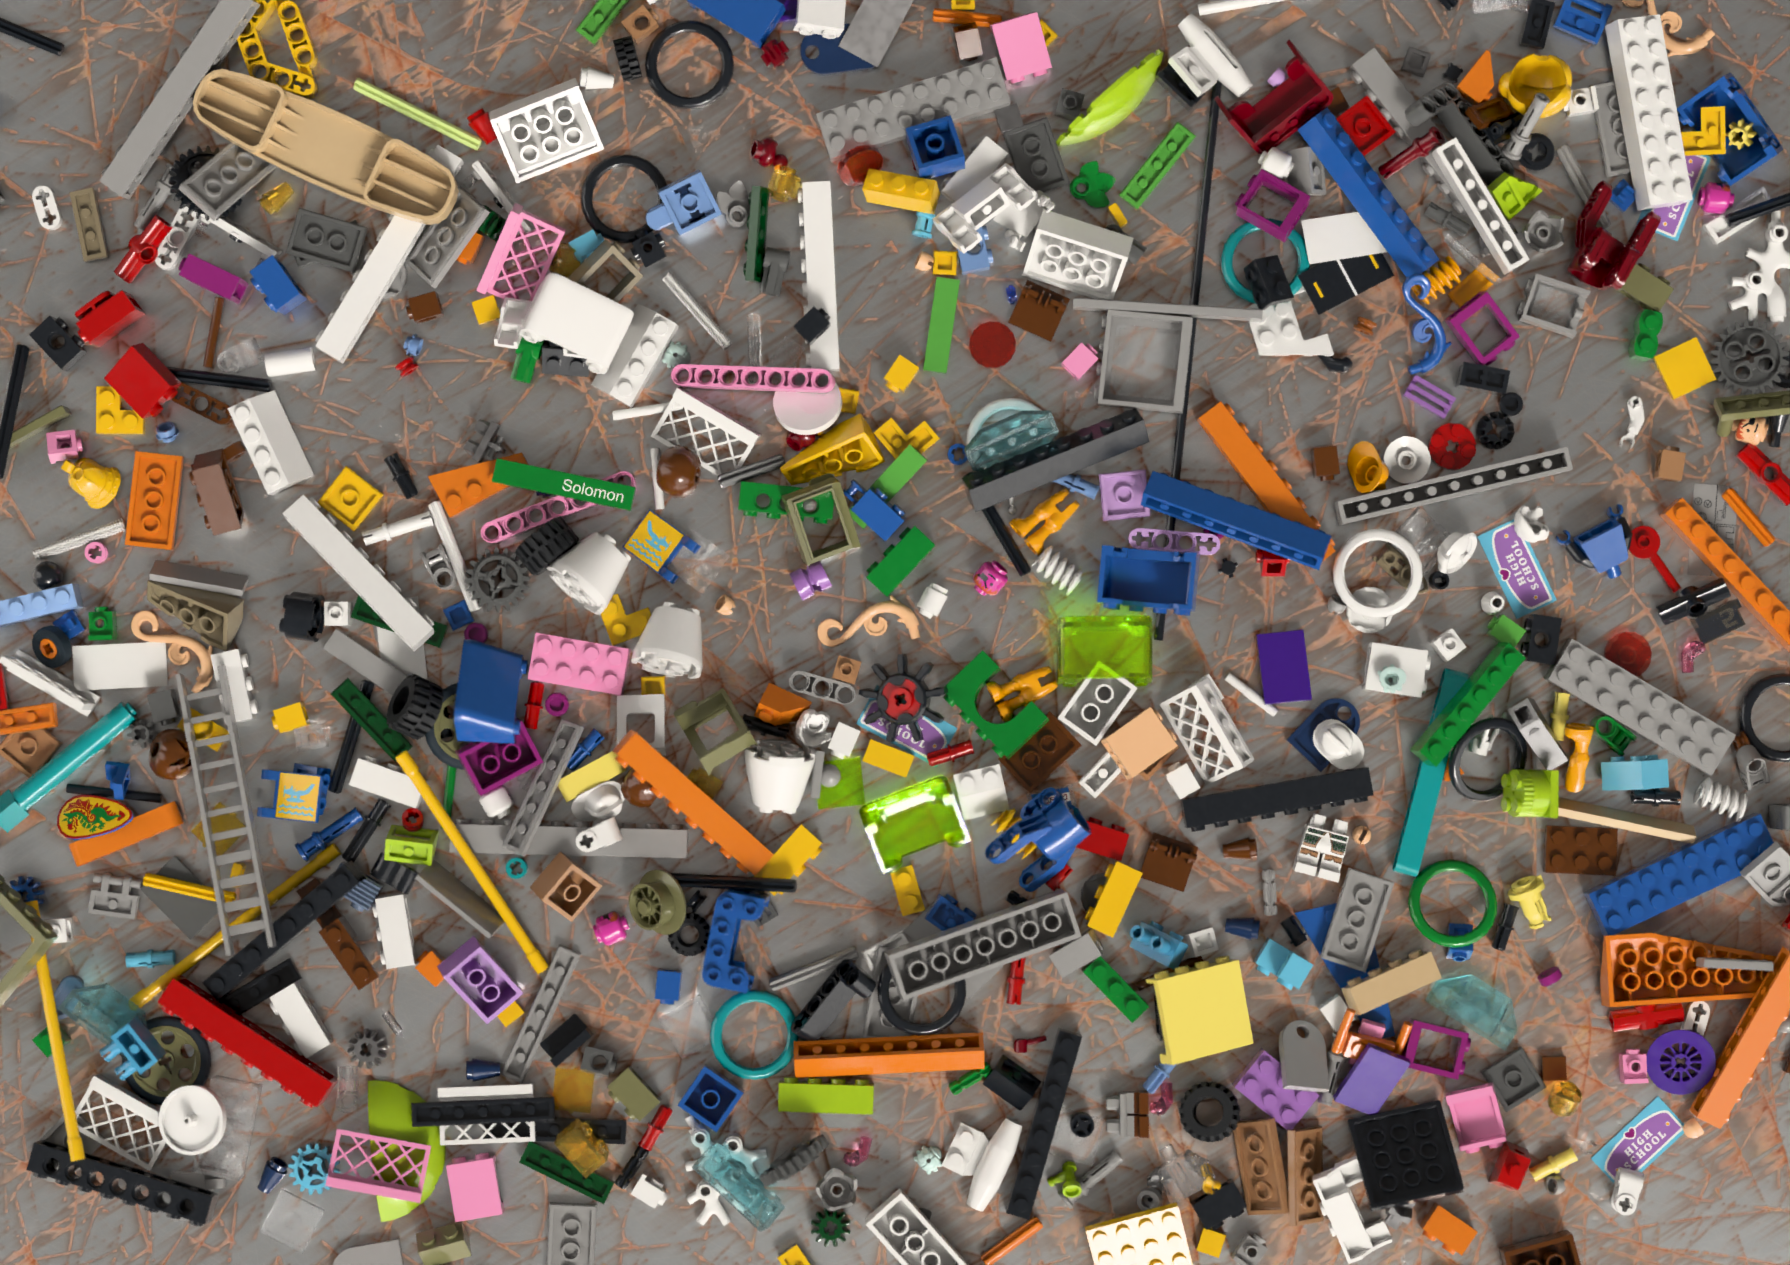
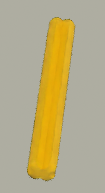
(185, 887)

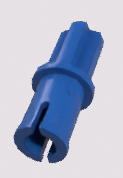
(585, 749)

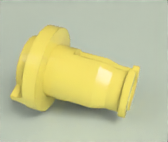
(1528, 893)

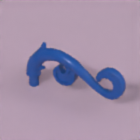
(1429, 320)

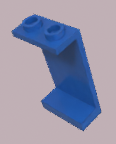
(748, 17)

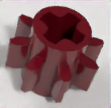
(774, 53)

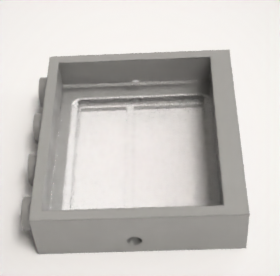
(1144, 361)

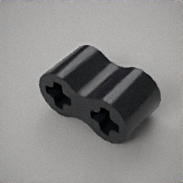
(395, 874)

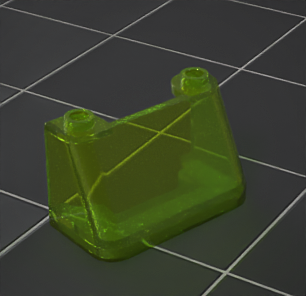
(1104, 648)
(913, 822)

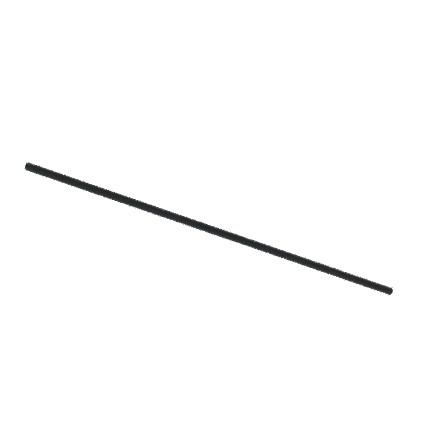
(1194, 300)

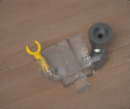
(1179, 1178)

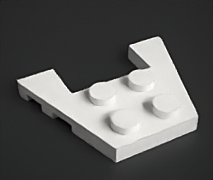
(1281, 334)

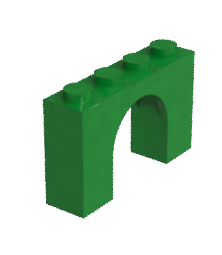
(1006, 736)

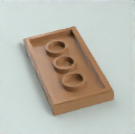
(1304, 1161)
(1261, 1166)

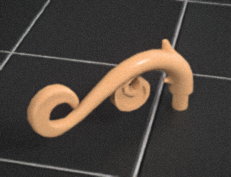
(1674, 20)
(893, 606)
(206, 671)

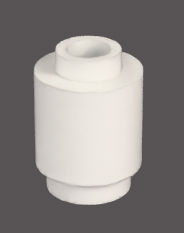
(932, 600)

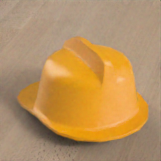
(1367, 468)

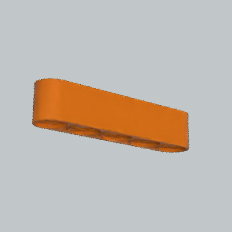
(138, 829)

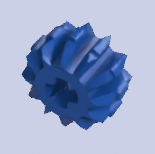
(27, 885)

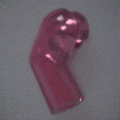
(1689, 653)
(1165, 1102)
(860, 1155)

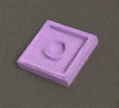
(1123, 494)

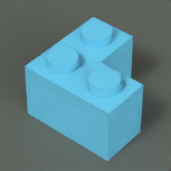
(1637, 774)
(1283, 963)

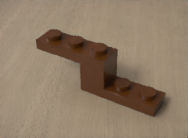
(341, 941)

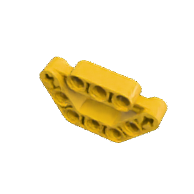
(297, 48)

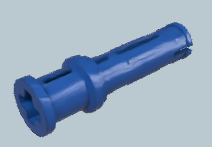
(319, 840)

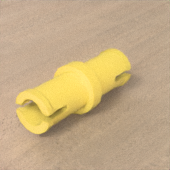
(1559, 714)
(1553, 1164)

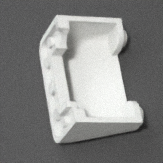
(577, 321)

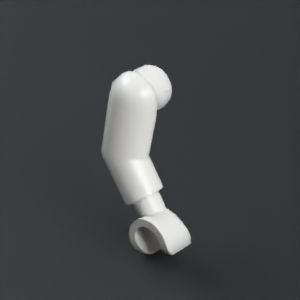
(1637, 418)

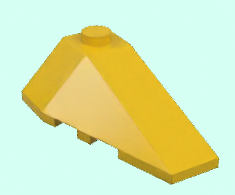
(840, 450)

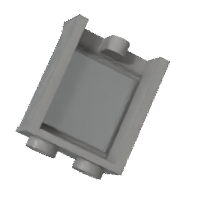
(1553, 305)

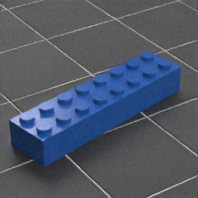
(1678, 875)

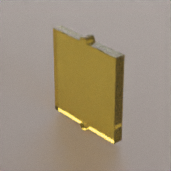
(220, 824)
(573, 1090)

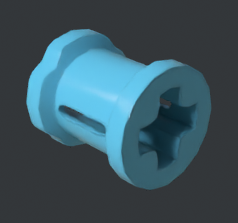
(923, 225)

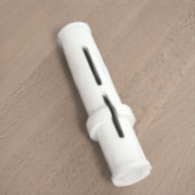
(397, 528)

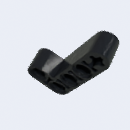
(831, 999)

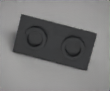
(1500, 132)

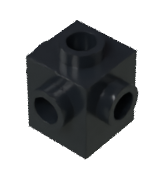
(652, 256)

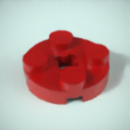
(1439, 441)

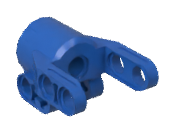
(1051, 829)

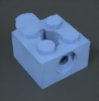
(684, 203)

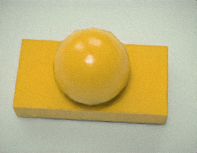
(206, 729)

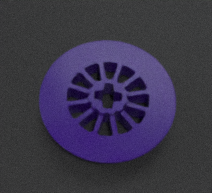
(1681, 1085)

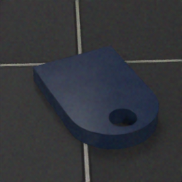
(831, 57)
(1302, 737)

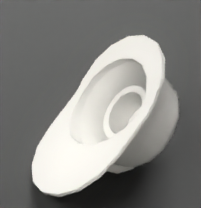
(1338, 744)
(599, 802)

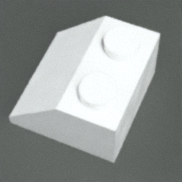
(981, 791)

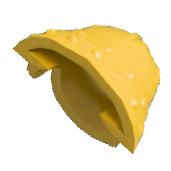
(93, 481)

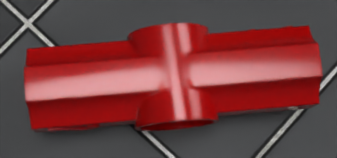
(143, 249)
(1756, 462)
(1646, 1016)

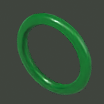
(1448, 940)

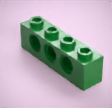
(751, 491)

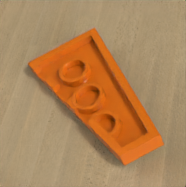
(469, 485)

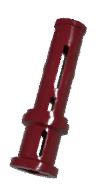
(1419, 148)

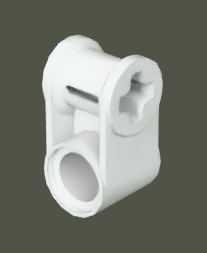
(602, 834)
(1626, 1187)

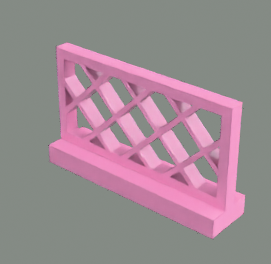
(505, 244)
(377, 1187)

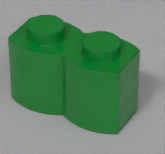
(1645, 341)

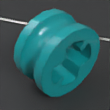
(509, 869)

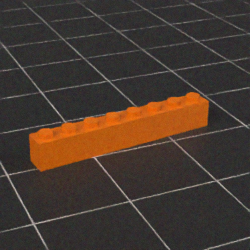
(1254, 469)
(1731, 568)
(692, 802)
(1746, 1045)
(889, 1055)

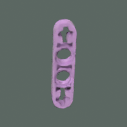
(1174, 537)

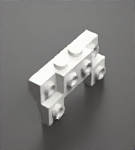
(981, 205)
(510, 322)
(1343, 1212)

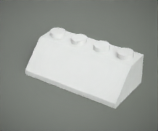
(637, 356)
(271, 442)

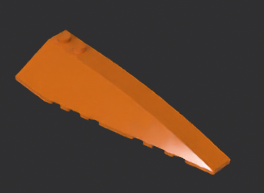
(1664, 971)

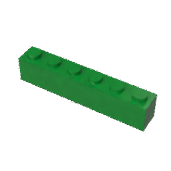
(1467, 704)

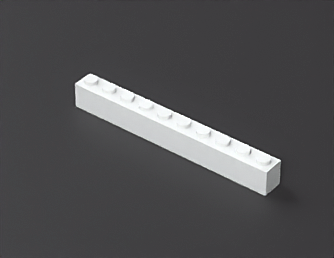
(376, 275)

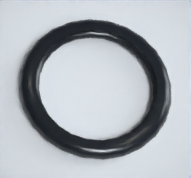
(683, 27)
(589, 185)
(1745, 716)
(1458, 749)
(914, 1028)

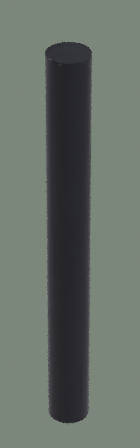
(107, 792)

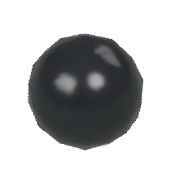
(47, 575)

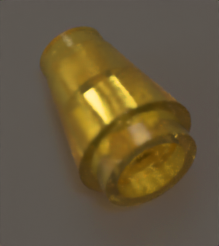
(275, 199)

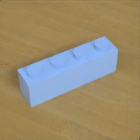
(40, 604)

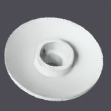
(1415, 451)

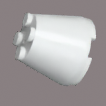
(590, 571)
(671, 643)
(778, 774)

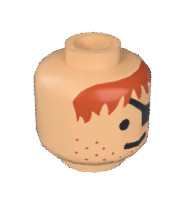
(1750, 430)

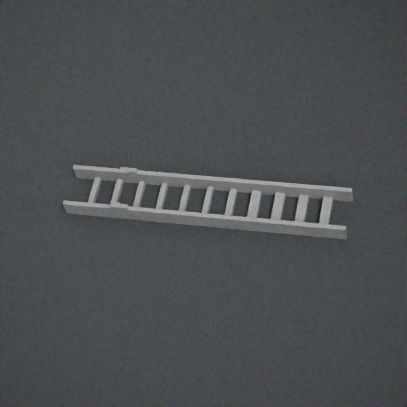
(252, 853)

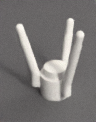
(1482, 743)

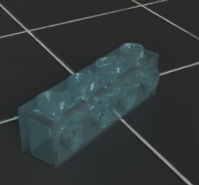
(738, 1186)

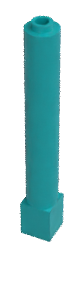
(15, 804)

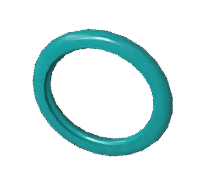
(1227, 259)
(717, 1043)

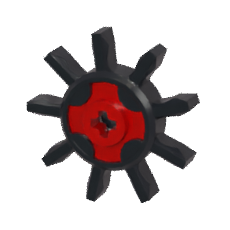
(890, 702)

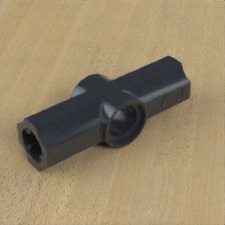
(1693, 601)

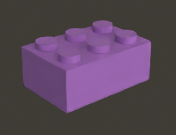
(480, 979)
(1263, 1086)

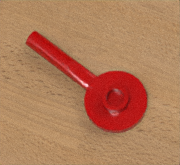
(1645, 545)

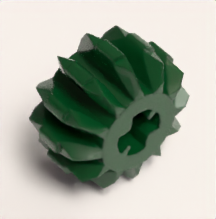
(493, 224)
(838, 1230)

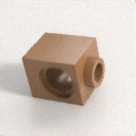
(638, 34)
(1669, 464)
(846, 669)

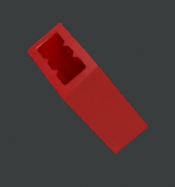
(143, 381)

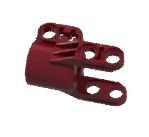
(1600, 257)

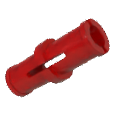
(1016, 981)

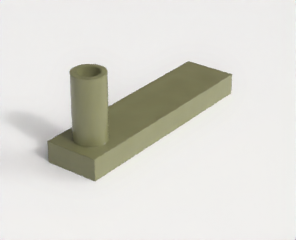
(1749, 406)

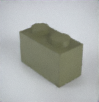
(1646, 289)
(633, 1093)
(443, 1244)

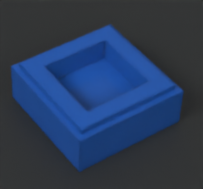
(458, 615)

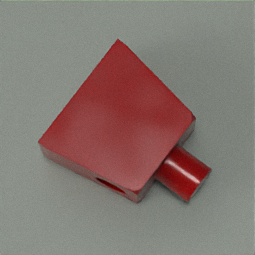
(1510, 1167)

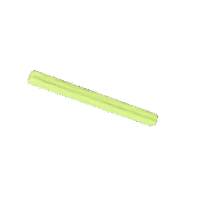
(417, 113)

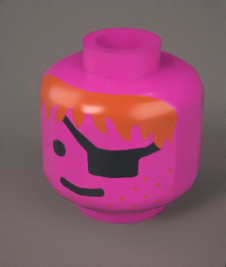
(1715, 197)
(990, 578)
(611, 928)

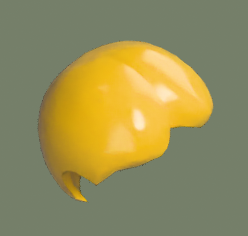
(1537, 75)

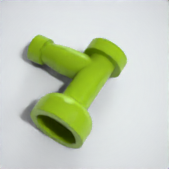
(1071, 1187)

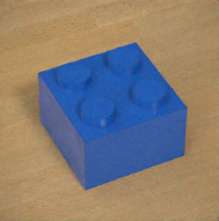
(935, 148)
(278, 285)
(711, 1097)

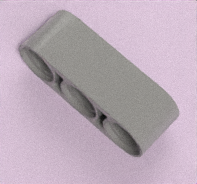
(810, 687)

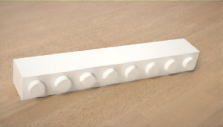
(819, 270)
(359, 573)

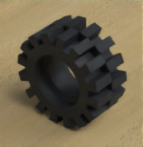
(627, 58)
(696, 947)

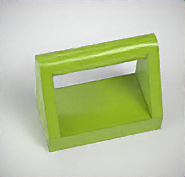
(411, 849)

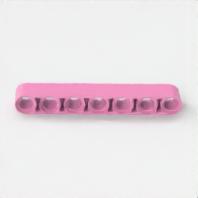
(743, 372)
(546, 507)

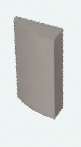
(461, 899)

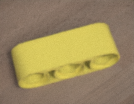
(590, 776)

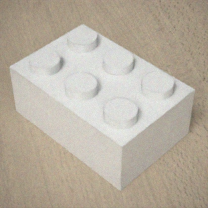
(1096, 706)

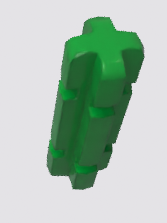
(969, 1079)

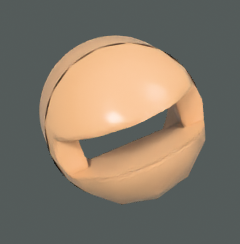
(922, 261)
(724, 605)
(1356, 833)
(1692, 1128)

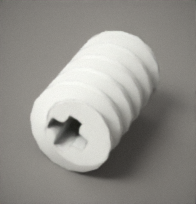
(1058, 570)
(1722, 797)

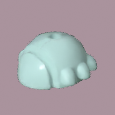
(682, 358)
(1397, 675)
(928, 1153)

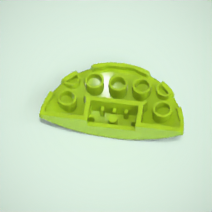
(1115, 102)
(392, 1118)

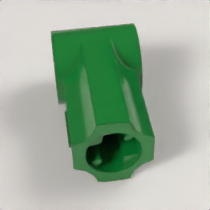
(526, 360)

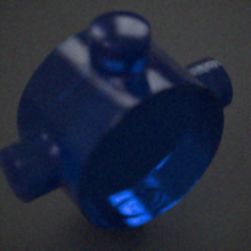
(1011, 294)

